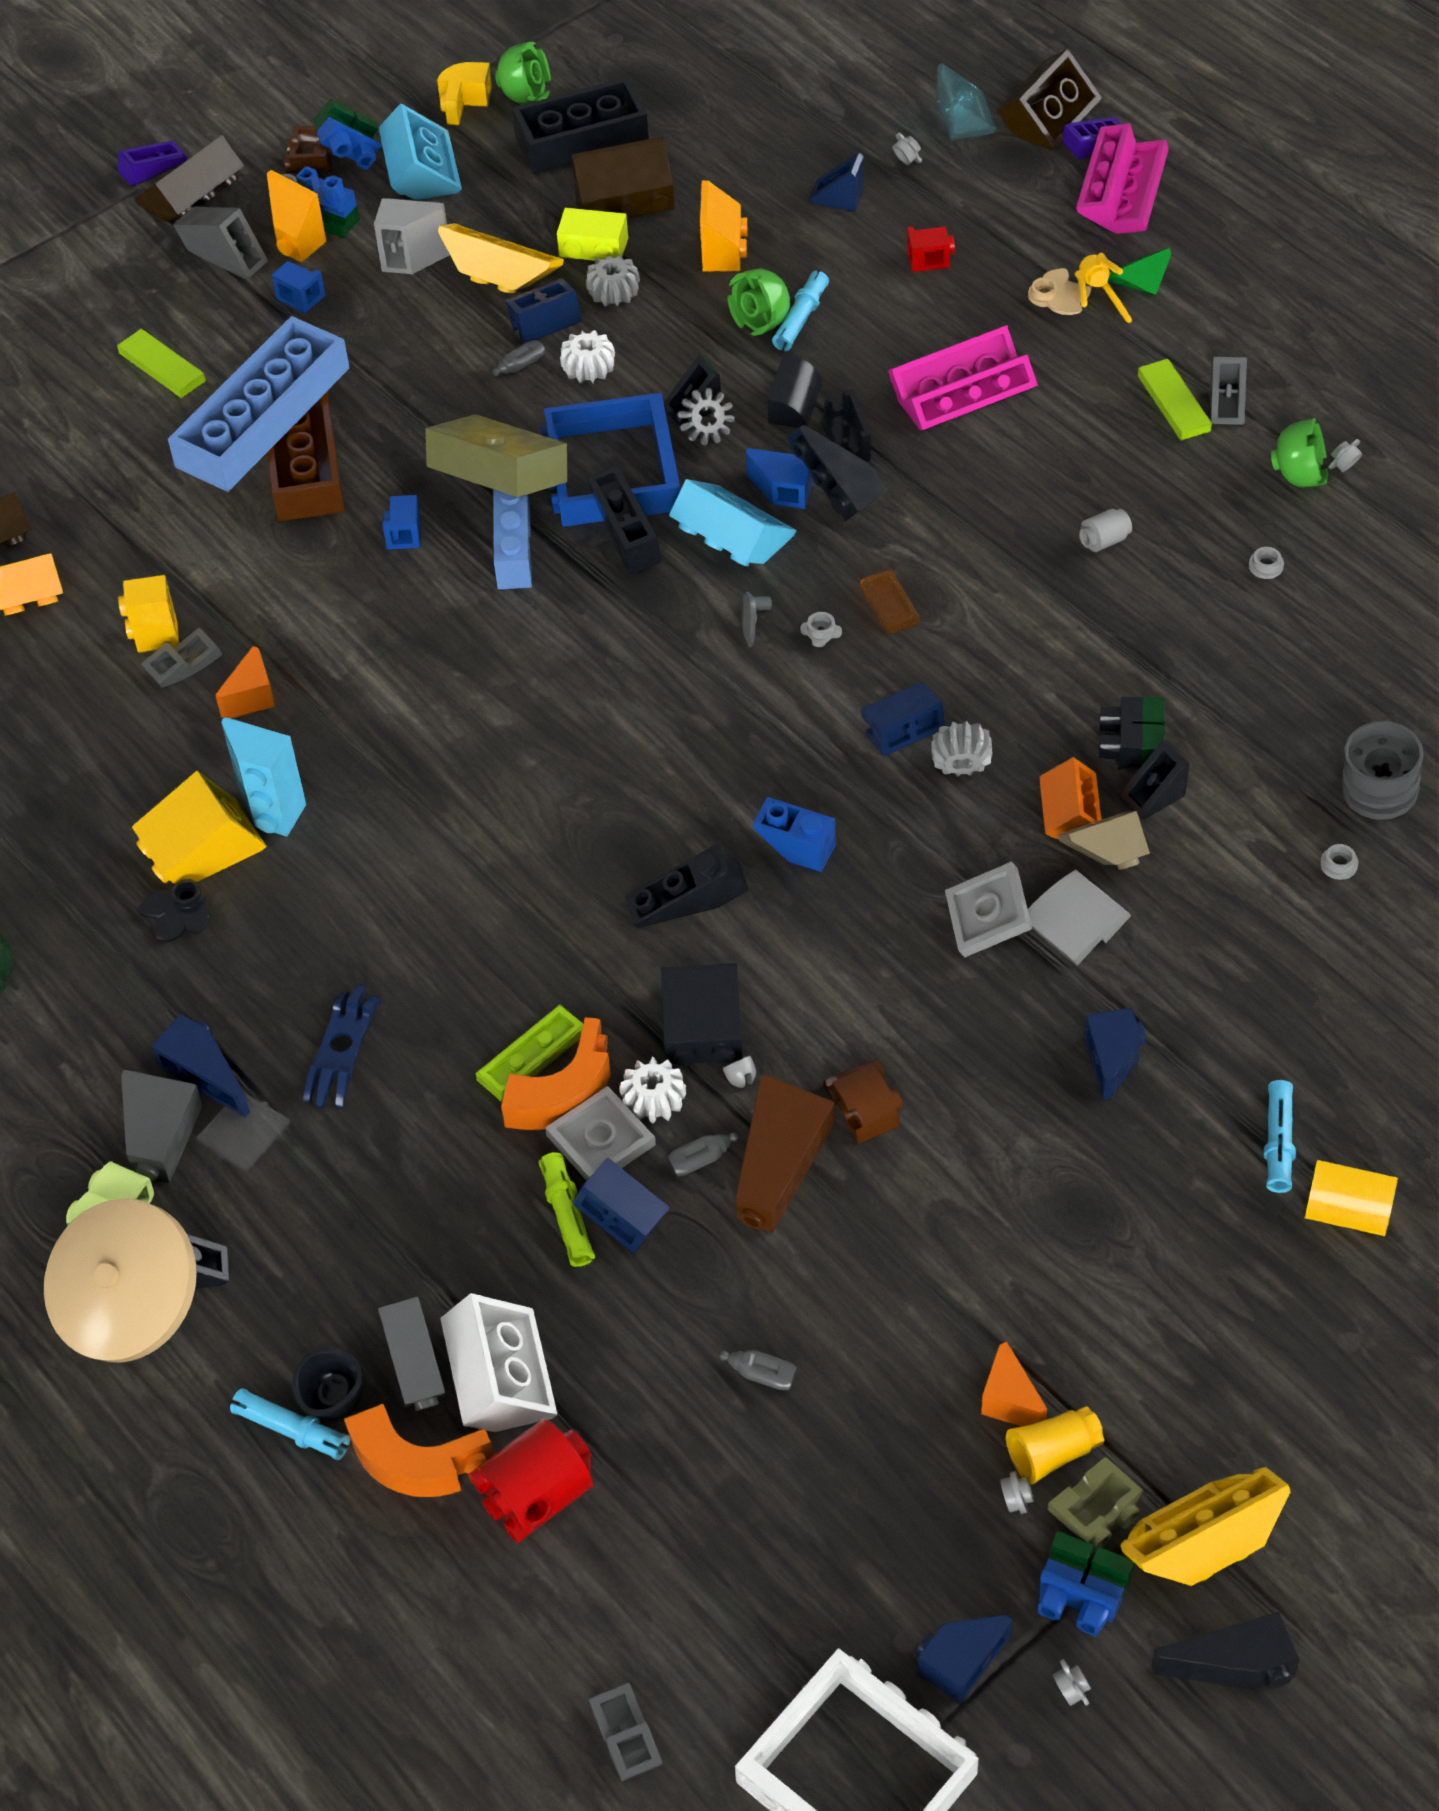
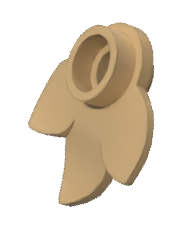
(1057, 292)

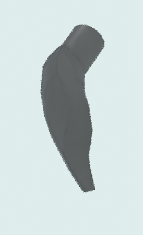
(748, 614)

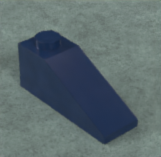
(194, 1057)

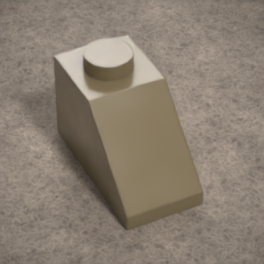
(1110, 840)

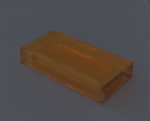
(889, 602)

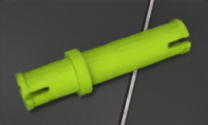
(561, 1194)

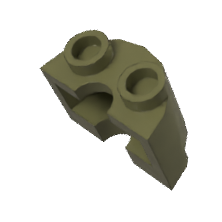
(1098, 1504)

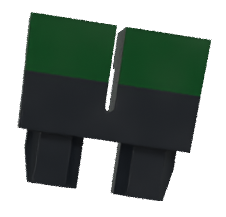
(1139, 728)

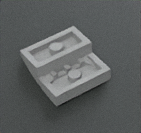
(1076, 916)

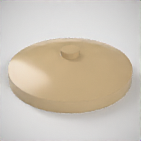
(120, 1280)

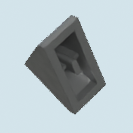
(1228, 390)

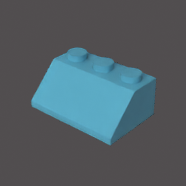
(418, 155)
(729, 522)
(265, 775)

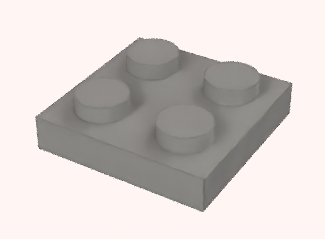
(988, 909)
(598, 1131)

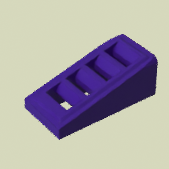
(1082, 135)
(148, 161)

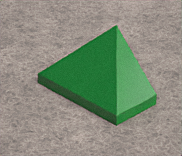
(1144, 273)

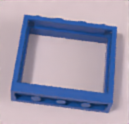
(608, 416)

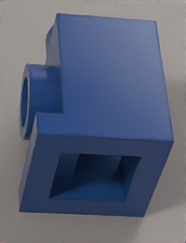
(298, 286)
(402, 523)

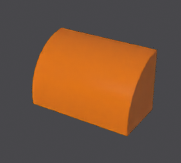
(1069, 797)

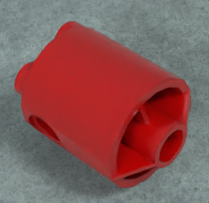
(534, 1478)

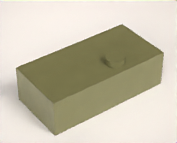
(496, 455)

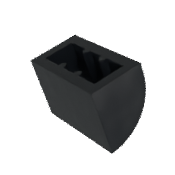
(793, 392)

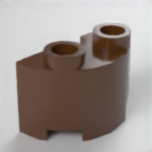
(306, 150)
(865, 1100)

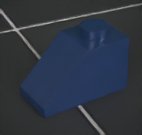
(1113, 1047)
(962, 1653)

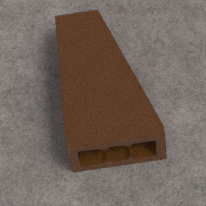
(780, 1149)

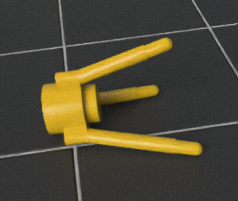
(1095, 272)

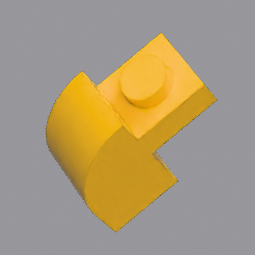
(463, 85)

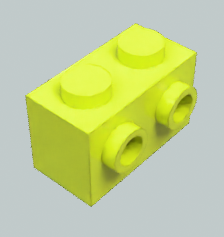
(591, 234)

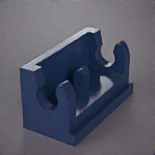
(544, 310)
(903, 718)
(620, 1205)

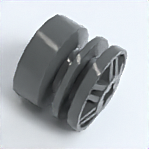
(1382, 770)

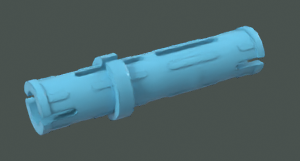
(806, 301)
(1279, 1171)
(304, 1430)

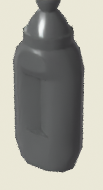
(520, 358)
(699, 1153)
(762, 1368)

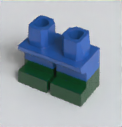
(347, 133)
(335, 201)
(1064, 1578)

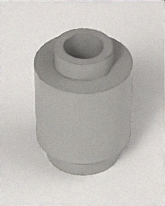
(1105, 529)

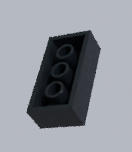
(579, 123)

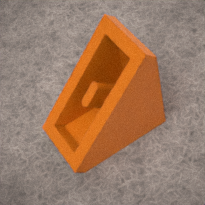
(246, 688)
(1010, 1393)

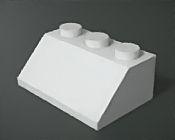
(497, 1364)

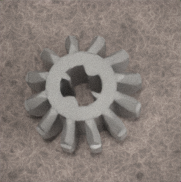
(612, 280)
(717, 415)
(961, 748)

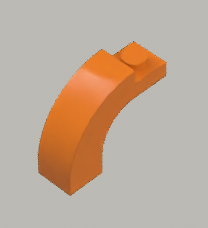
(539, 1101)
(411, 1467)

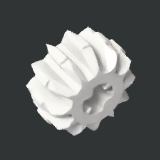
(587, 356)
(653, 1090)

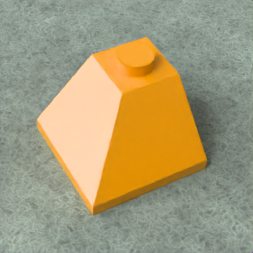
(295, 217)

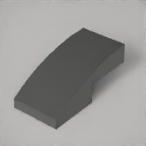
(175, 664)
(625, 1732)

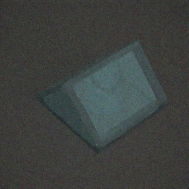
(962, 106)

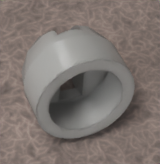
(741, 1072)

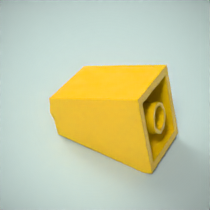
(196, 832)

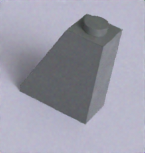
(221, 238)
(157, 1122)
(412, 1353)

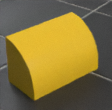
(1351, 1198)

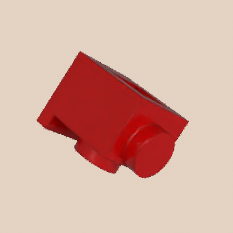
(929, 248)

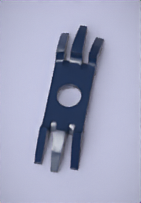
(340, 1064)

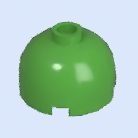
(523, 73)
(758, 300)
(1301, 454)

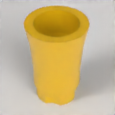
(1053, 1442)

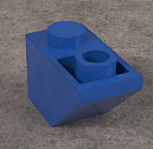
(779, 477)
(797, 833)

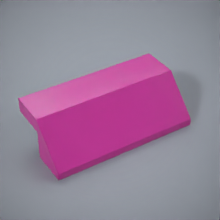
(1122, 180)
(961, 378)

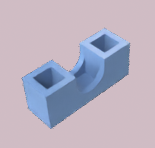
(511, 541)

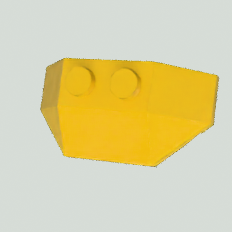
(496, 259)
(1208, 1527)

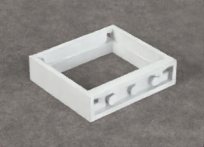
(883, 1698)

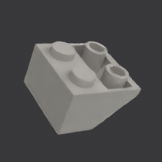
(409, 235)

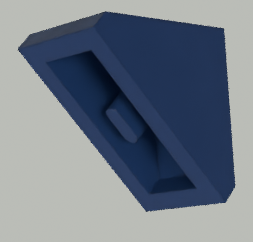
(840, 186)

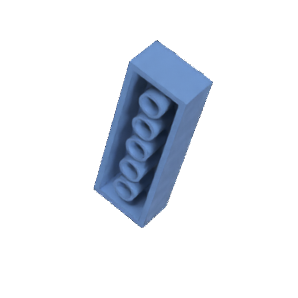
(259, 403)

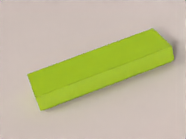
(161, 363)
(1174, 399)
(532, 1050)

